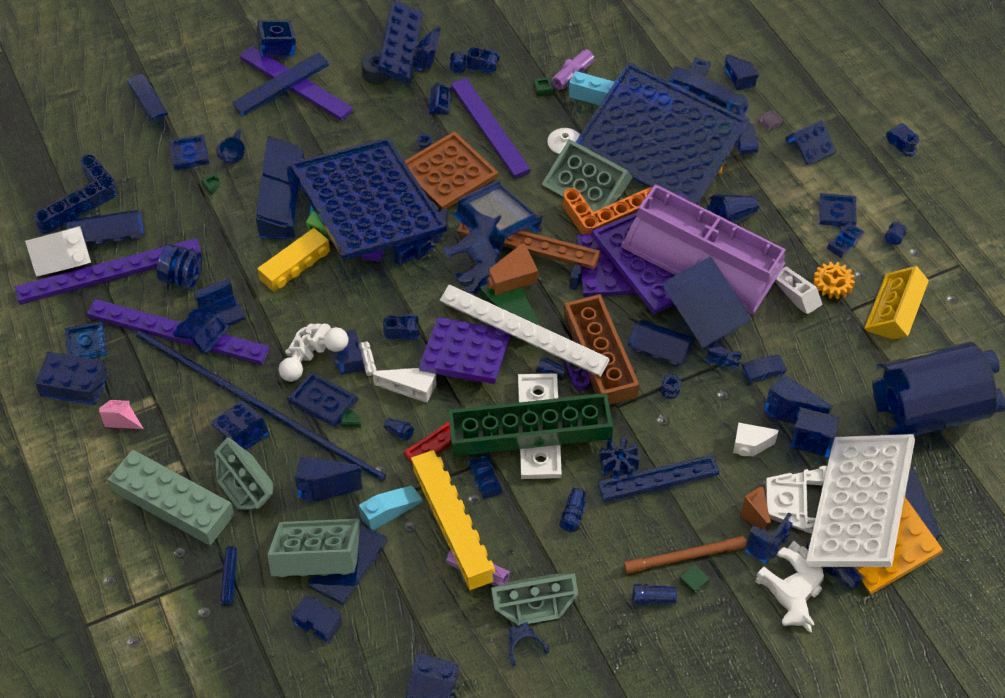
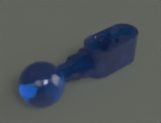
(748, 142)

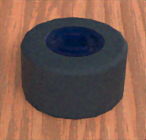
(369, 68)

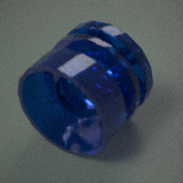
(179, 266)

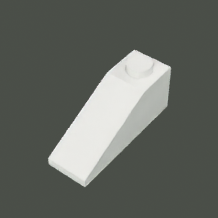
(799, 290)
(407, 382)

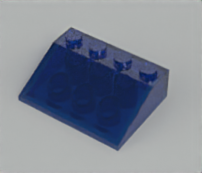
(706, 302)

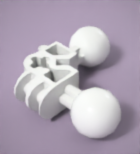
(305, 342)

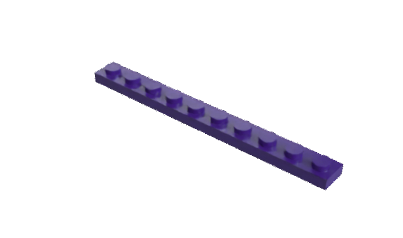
(94, 274)
(164, 328)

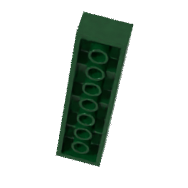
(530, 424)

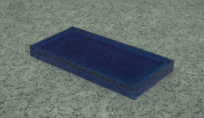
(339, 586)

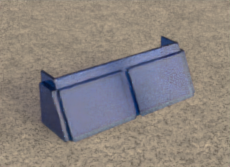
(278, 190)

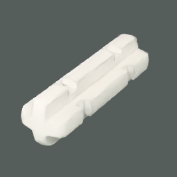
(367, 358)

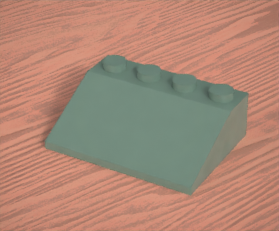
(591, 174)
(314, 547)

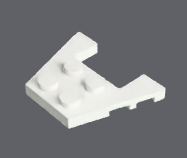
(789, 494)

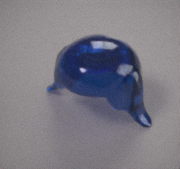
(231, 149)

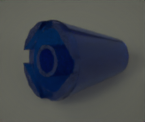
(733, 207)

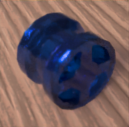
(458, 61)
(895, 233)
(666, 388)

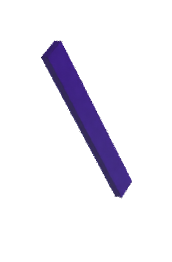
(304, 89)
(490, 128)

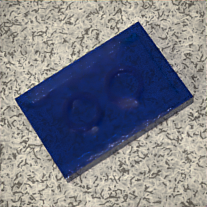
(323, 399)

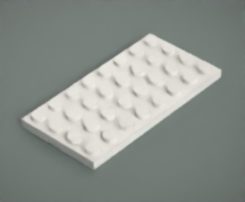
(861, 502)

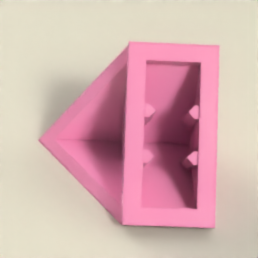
(119, 415)

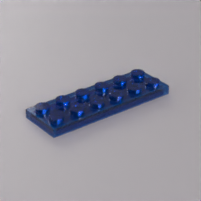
(400, 41)

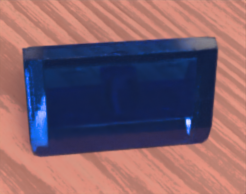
(440, 99)

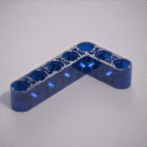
(97, 192)

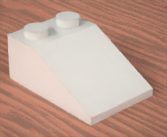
(58, 251)

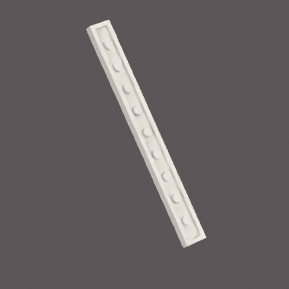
(525, 330)

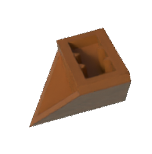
(756, 510)

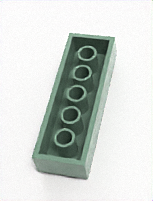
(171, 497)

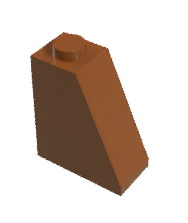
(513, 271)

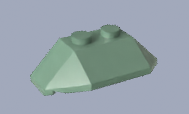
(241, 476)
(535, 598)

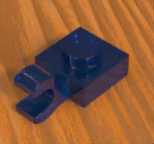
(720, 356)

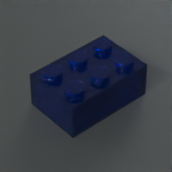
(71, 378)

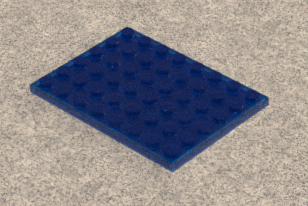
(662, 133)
(367, 198)

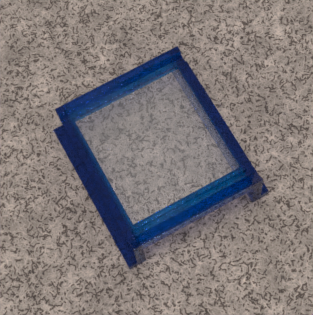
(496, 201)

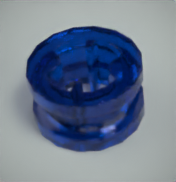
(424, 137)

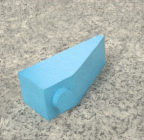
(388, 506)

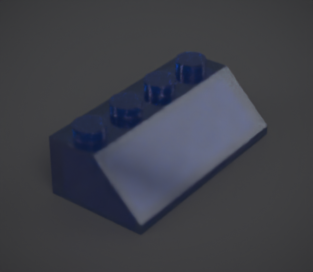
(110, 226)

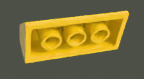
(897, 303)

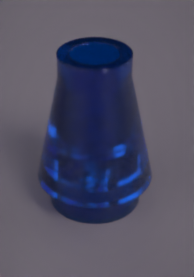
(547, 366)
(401, 429)

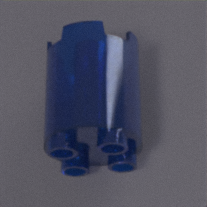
(939, 389)

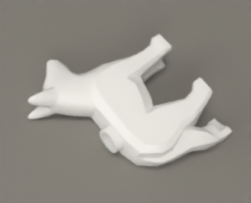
(795, 589)

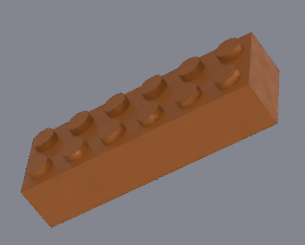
(594, 329)

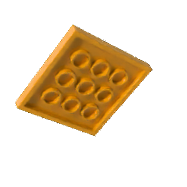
(913, 548)

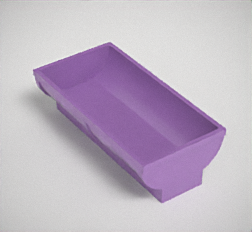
(681, 234)

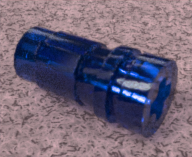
(574, 508)
(653, 594)

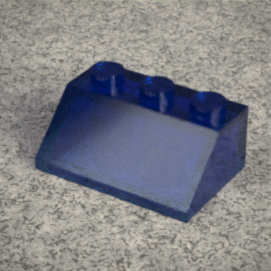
(660, 342)

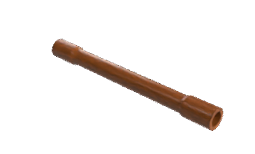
(642, 564)

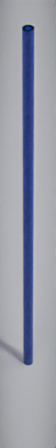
(262, 406)

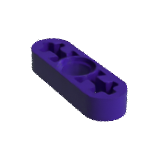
(573, 375)

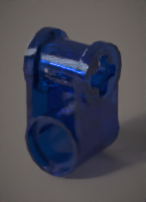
(481, 59)
(903, 137)
(400, 327)

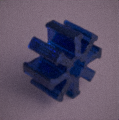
(619, 458)

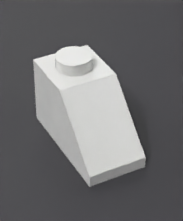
(753, 439)

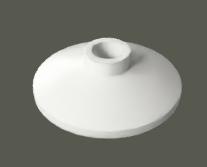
(559, 138)

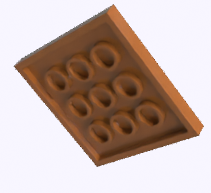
(450, 170)

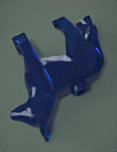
(480, 249)

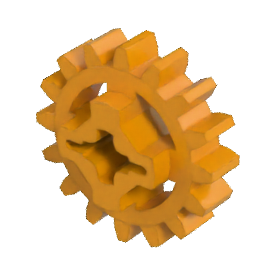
(834, 280)

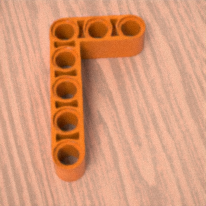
(583, 215)

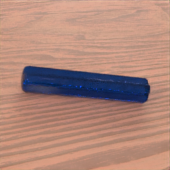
(228, 575)

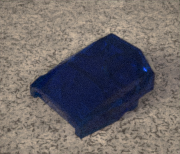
(426, 50)

